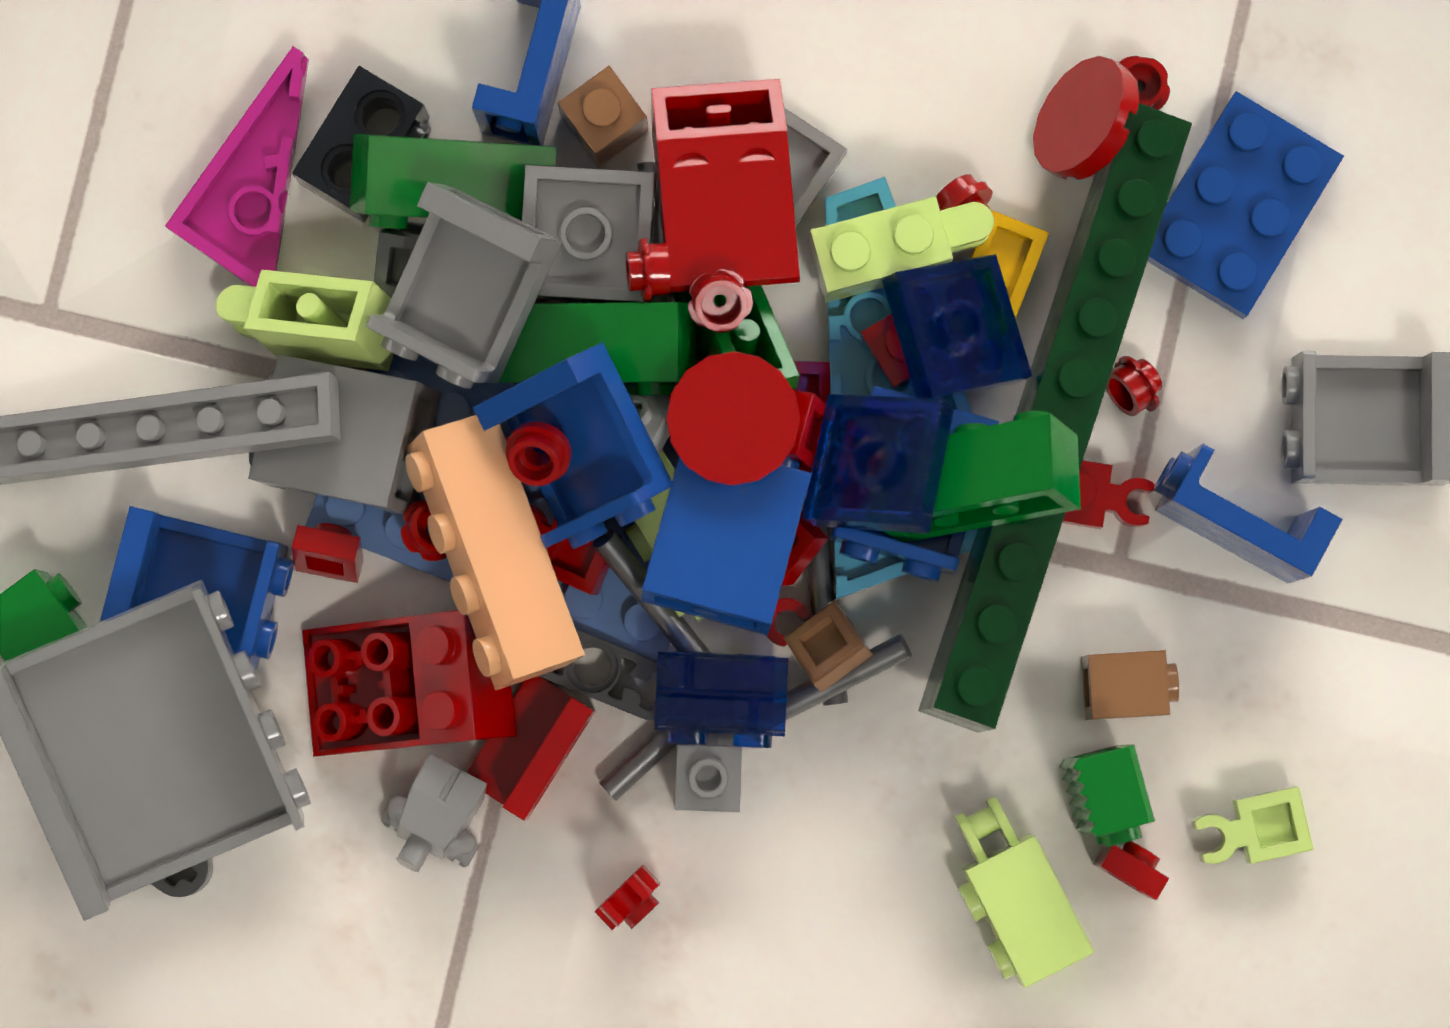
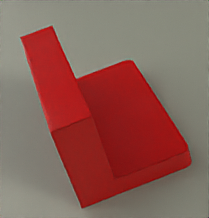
(525, 765)

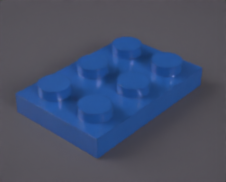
(1241, 204)

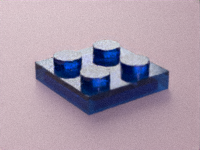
(956, 327)
(878, 463)

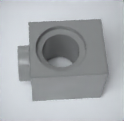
(708, 778)

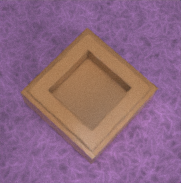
(828, 646)

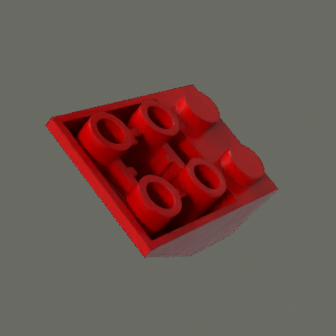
(725, 181)
(400, 686)

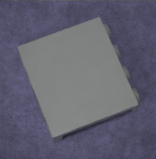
(145, 746)

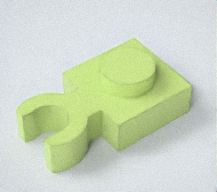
(1264, 825)

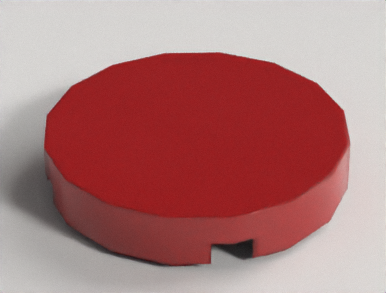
(1085, 118)
(733, 418)

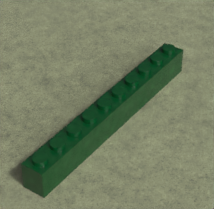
(1069, 382)

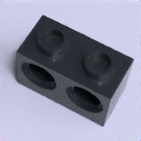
(350, 116)

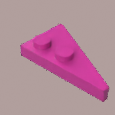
(243, 193)

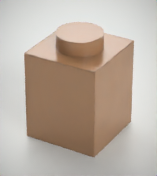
(603, 116)
(1128, 684)

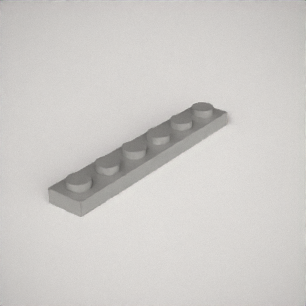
(170, 428)

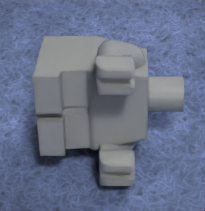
(437, 815)

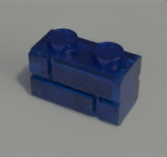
(721, 695)

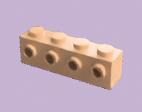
(493, 552)

